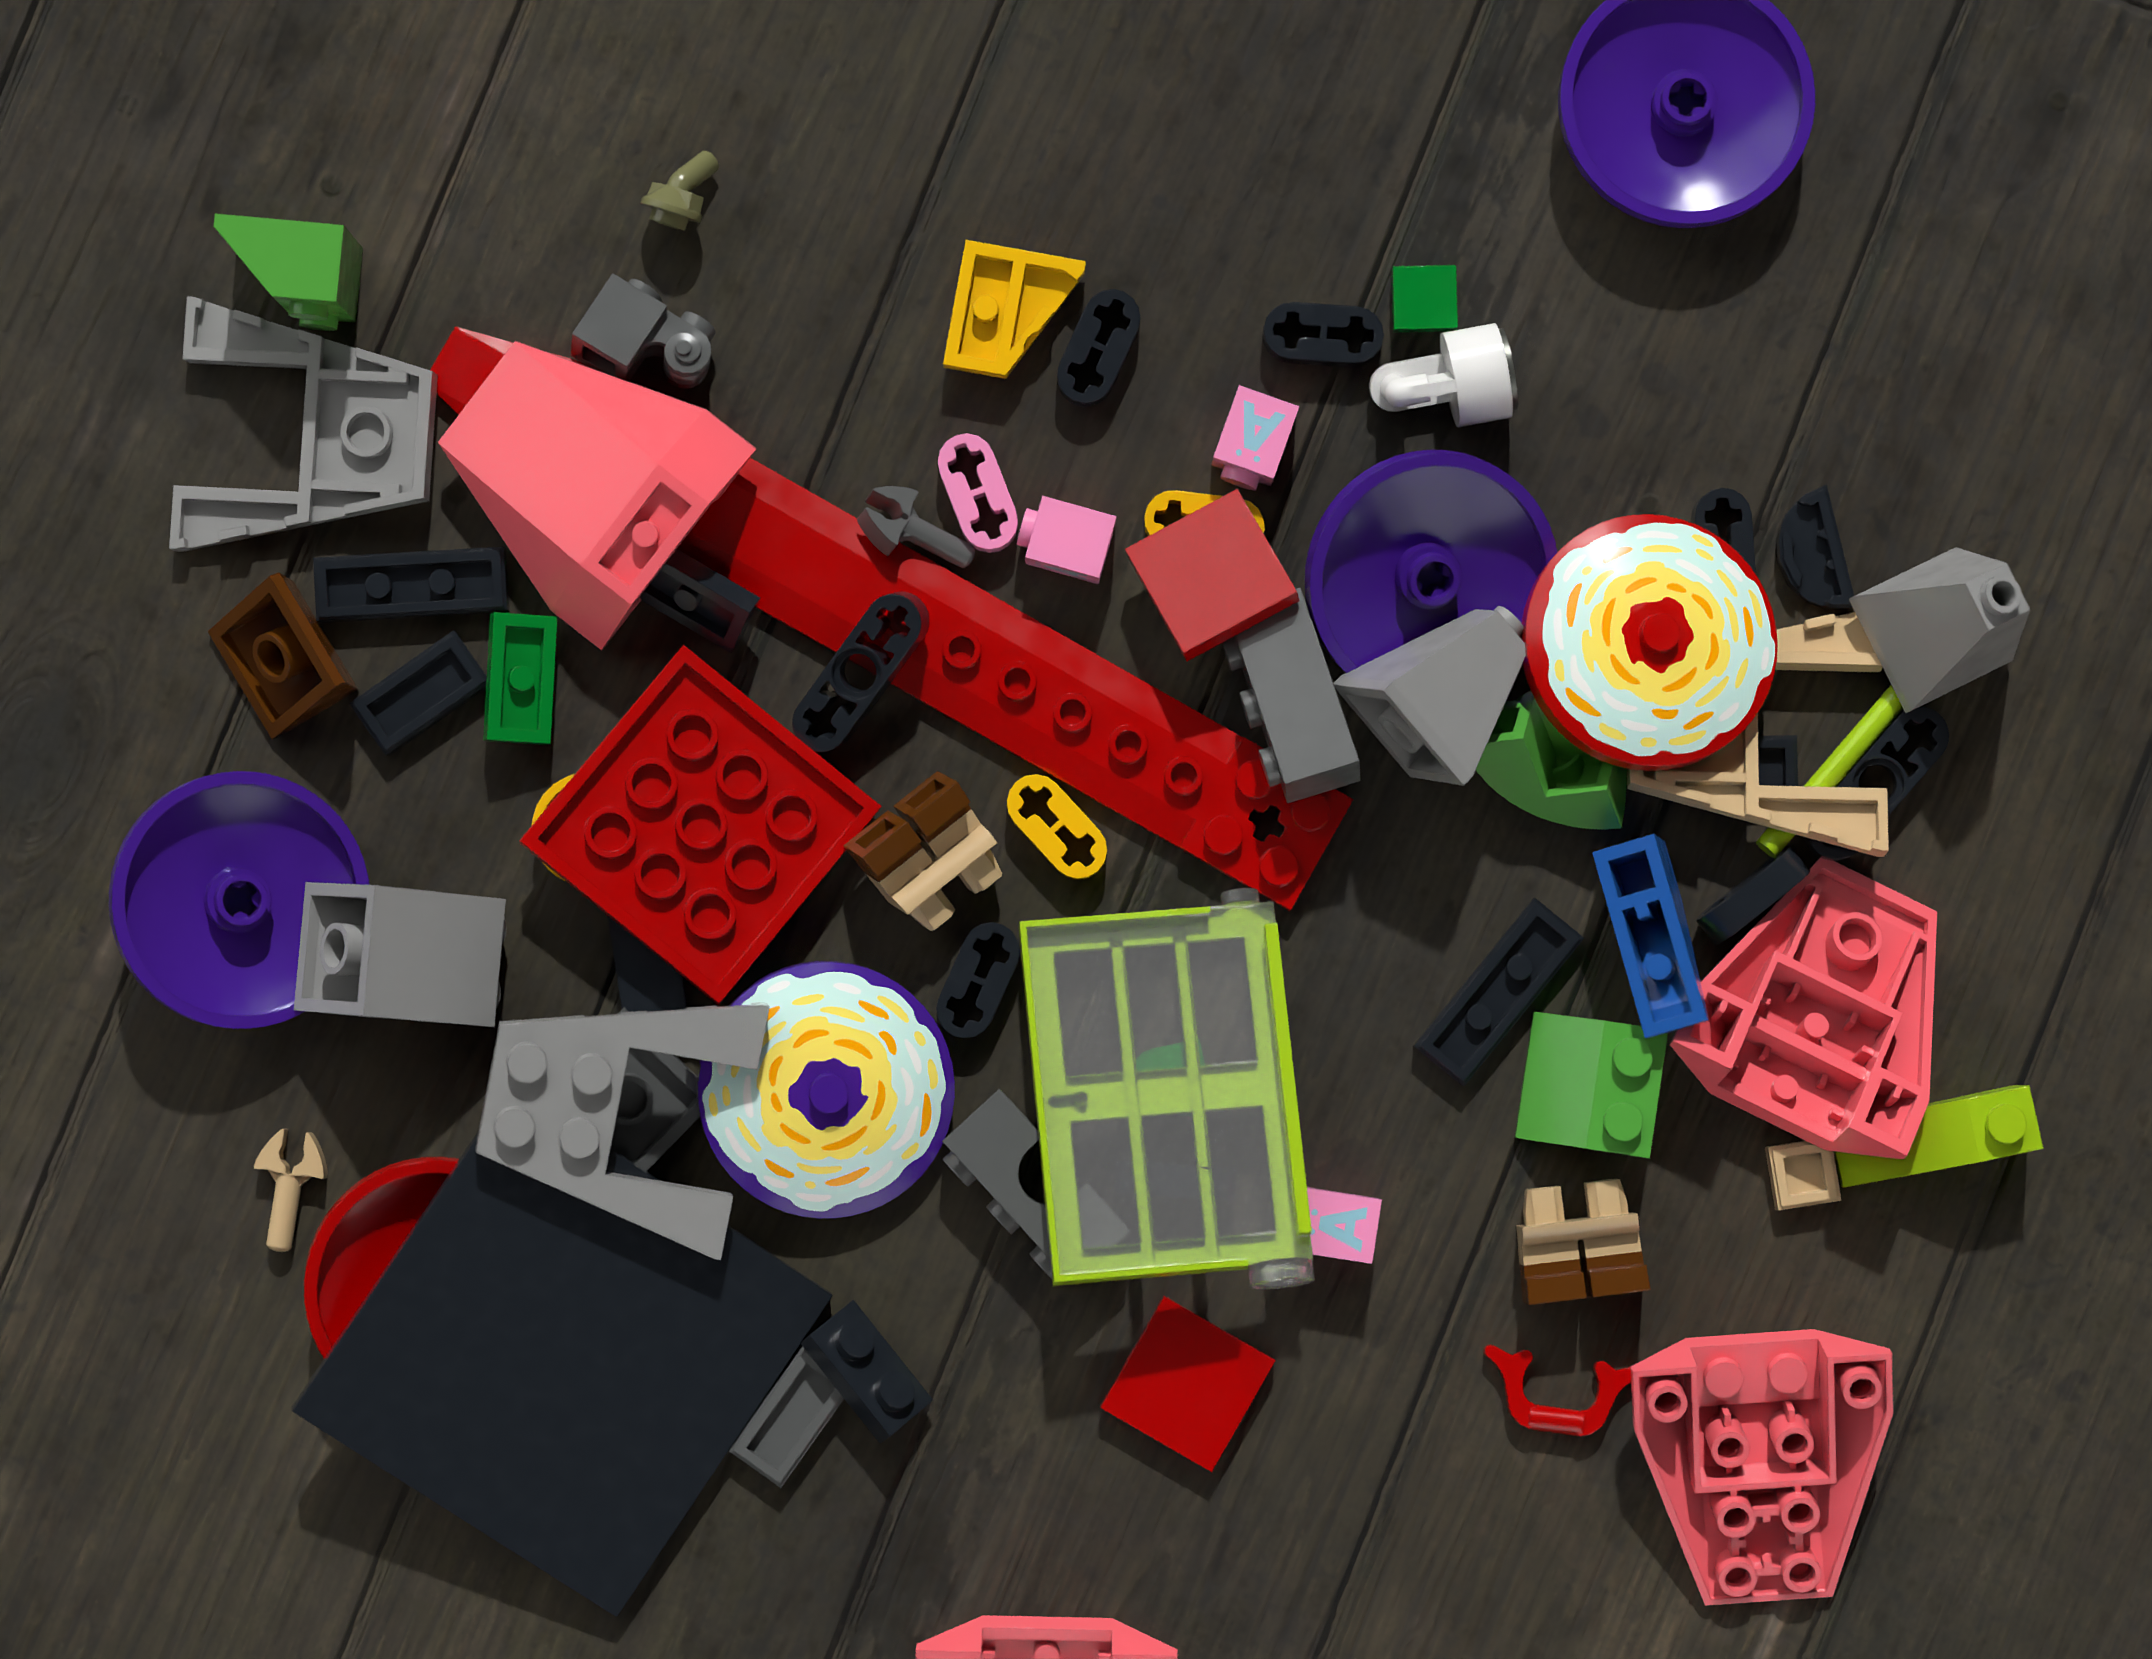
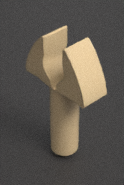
(288, 1184)

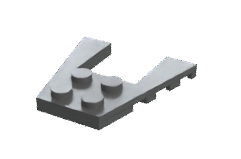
(361, 433)
(558, 1100)

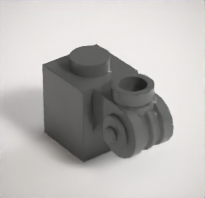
(633, 324)

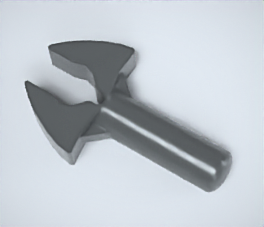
(908, 527)

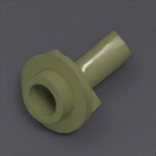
(673, 202)

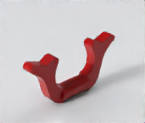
(1550, 1418)

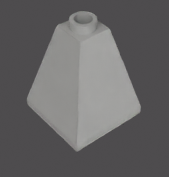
(1943, 623)
(1440, 693)

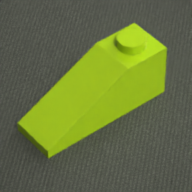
(1955, 1135)

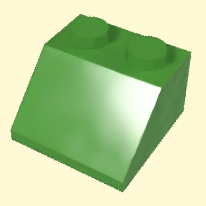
(301, 264)
(1590, 1084)

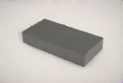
(788, 1420)

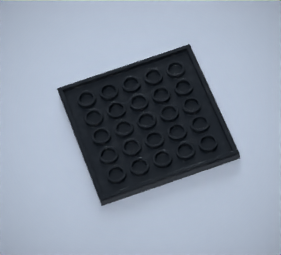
(559, 1369)

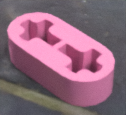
(964, 499)

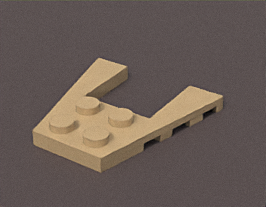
(1730, 777)

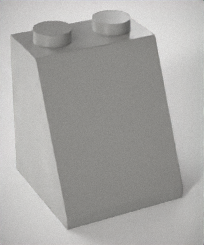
(400, 953)

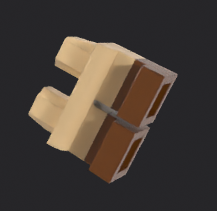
(926, 849)
(1606, 1239)

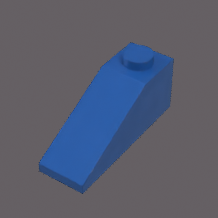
(1652, 934)

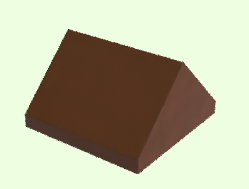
(281, 656)

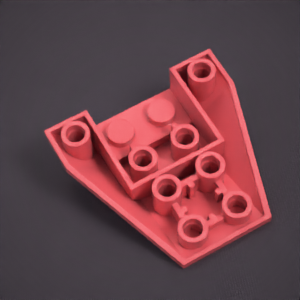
(589, 479)
(1764, 1454)

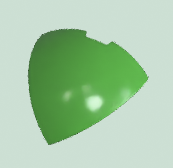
(1548, 774)

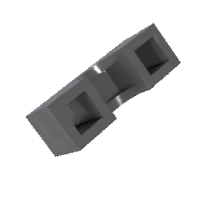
(990, 1151)

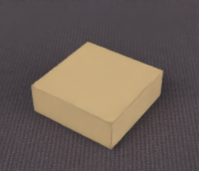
(1802, 1175)

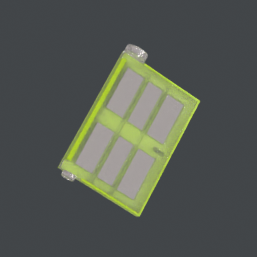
(1167, 1095)

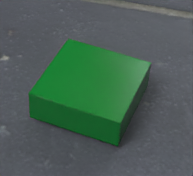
(1424, 298)

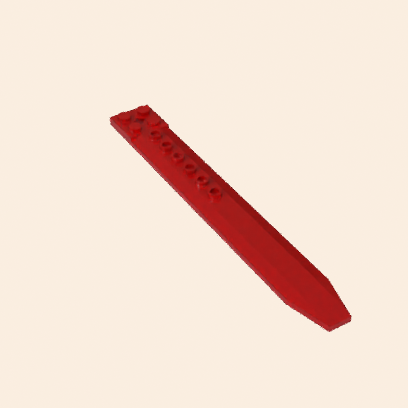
(993, 669)

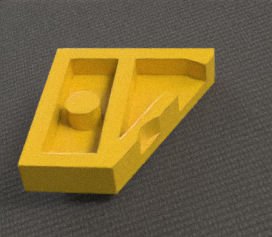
(1004, 305)

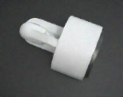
(1470, 374)

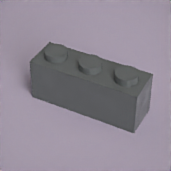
(1294, 704)

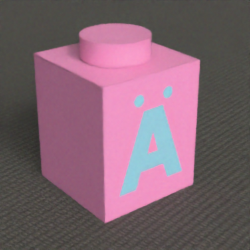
(1253, 438)
(1067, 539)
(1343, 1224)

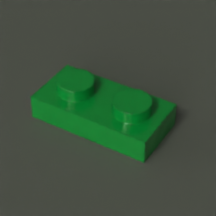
(520, 678)

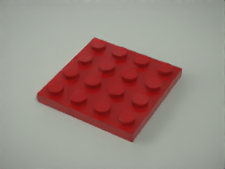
(700, 824)

